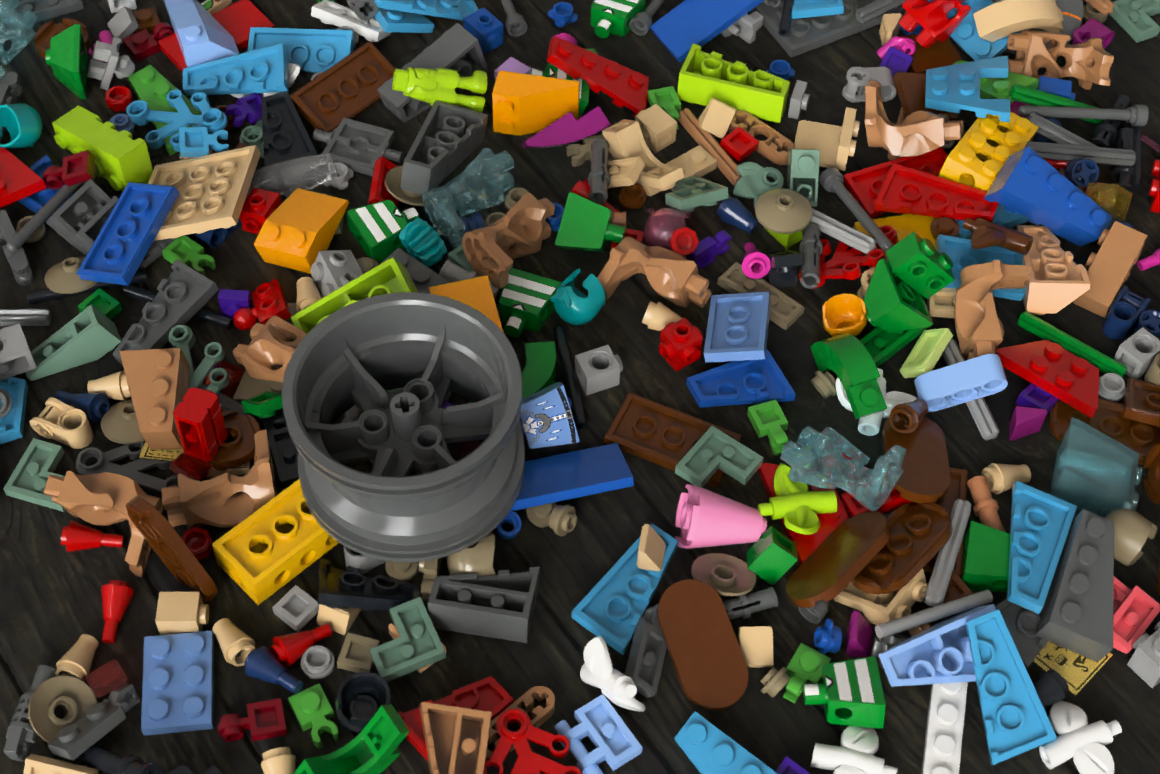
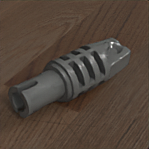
(20, 732)

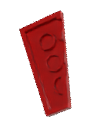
(16, 179)

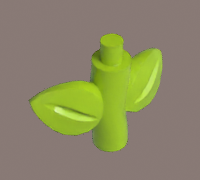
(797, 503)

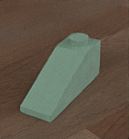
(75, 344)

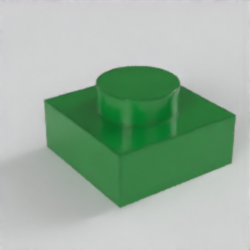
(103, 302)
(263, 404)

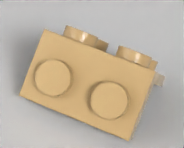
(831, 140)

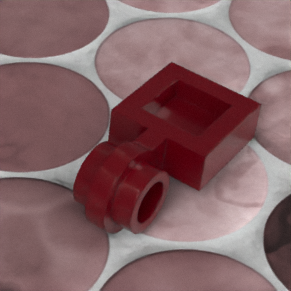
(143, 44)
(75, 170)
(264, 721)

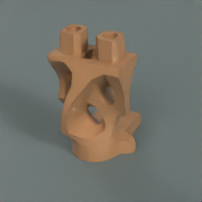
(1083, 61)
(911, 137)
(522, 226)
(666, 272)
(974, 309)
(269, 350)
(213, 499)
(103, 501)

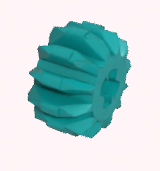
(422, 242)

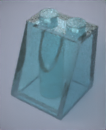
(1095, 471)

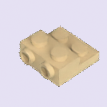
(885, 607)

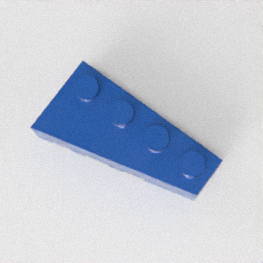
(1047, 198)

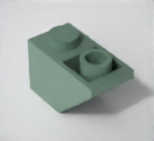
(804, 173)

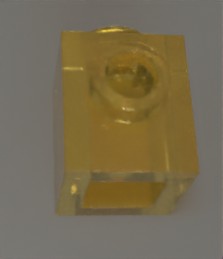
(1111, 198)

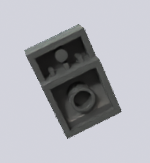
(83, 216)

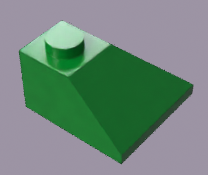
(69, 59)
(894, 303)

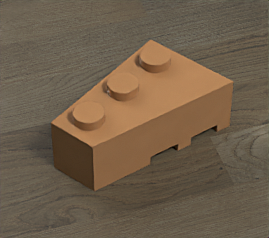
(455, 738)

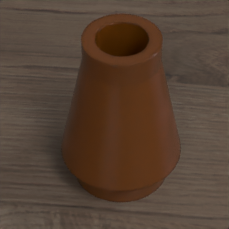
(907, 416)

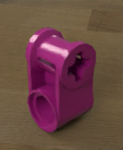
(1092, 29)

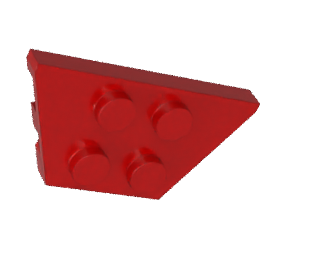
(1056, 372)
(829, 521)

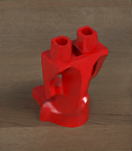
(933, 19)

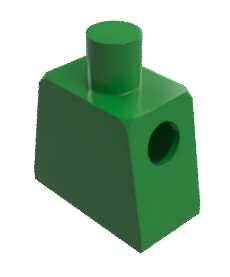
(587, 226)
(985, 558)

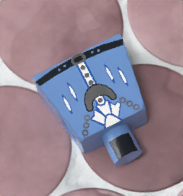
(548, 418)

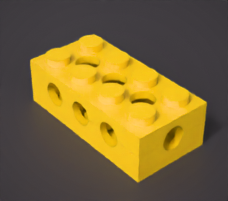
(977, 146)
(272, 545)

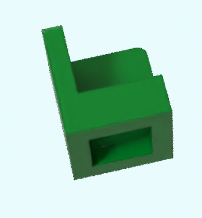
(772, 555)

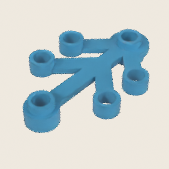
(211, 117)

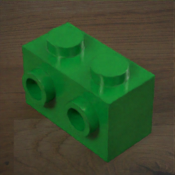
(920, 265)

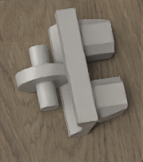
(745, 27)
(114, 64)

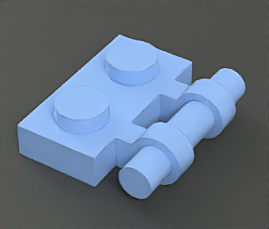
(607, 732)

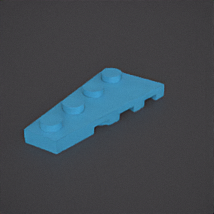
(1036, 543)
(622, 596)
(715, 751)

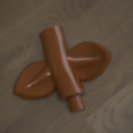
(989, 234)

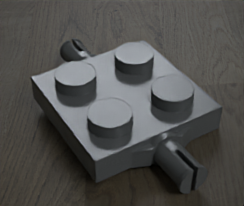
(359, 145)

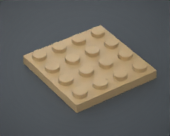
(209, 190)

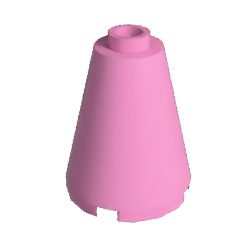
(715, 520)

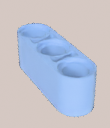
(961, 382)

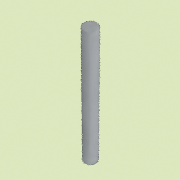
(933, 614)

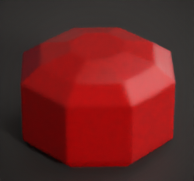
(118, 98)
(683, 241)
(198, 542)

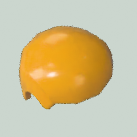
(844, 315)

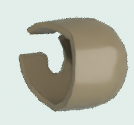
(1130, 534)
(474, 559)

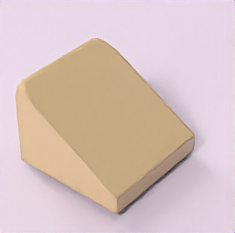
(889, 26)
(716, 117)
(650, 550)
(338, 618)
(756, 646)

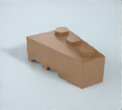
(1110, 267)
(156, 387)

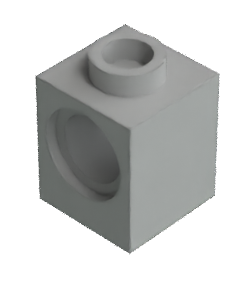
(1138, 352)
(598, 369)

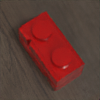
(200, 423)

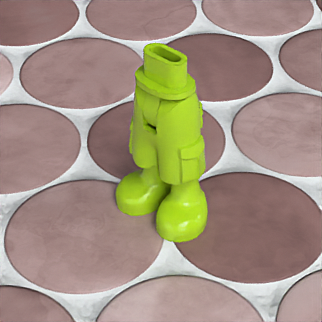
(440, 85)

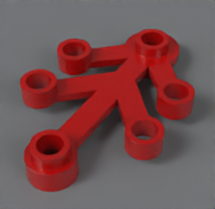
(850, 259)
(527, 761)

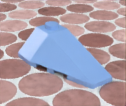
(199, 33)
(935, 654)

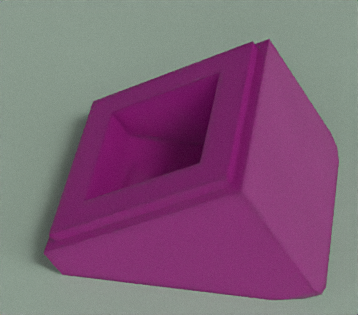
(1025, 422)
(858, 636)

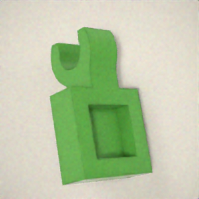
(667, 100)
(771, 422)
(804, 669)

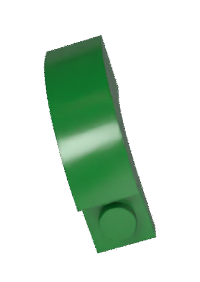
(539, 367)
(855, 369)
(368, 752)

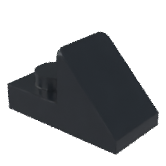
(783, 267)

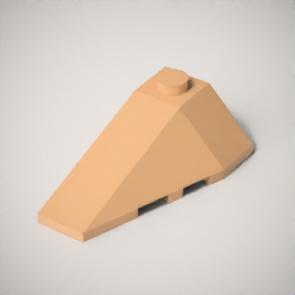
(1054, 274)

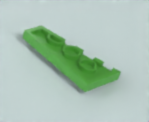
(153, 88)

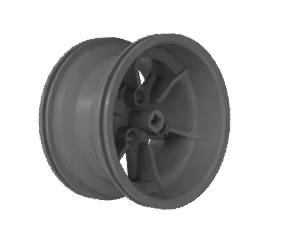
(429, 349)

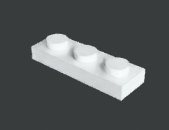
(339, 15)

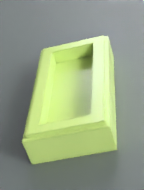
(926, 352)

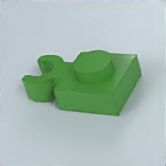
(188, 253)
(314, 712)

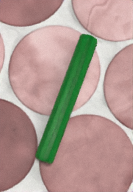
(1039, 98)
(1047, 331)

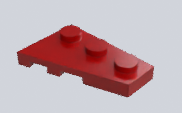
(480, 695)

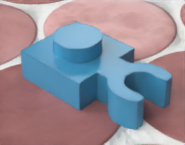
(197, 141)

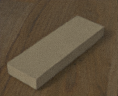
(783, 309)

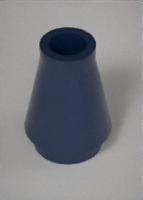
(737, 215)

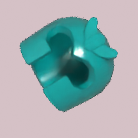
(22, 124)
(575, 306)

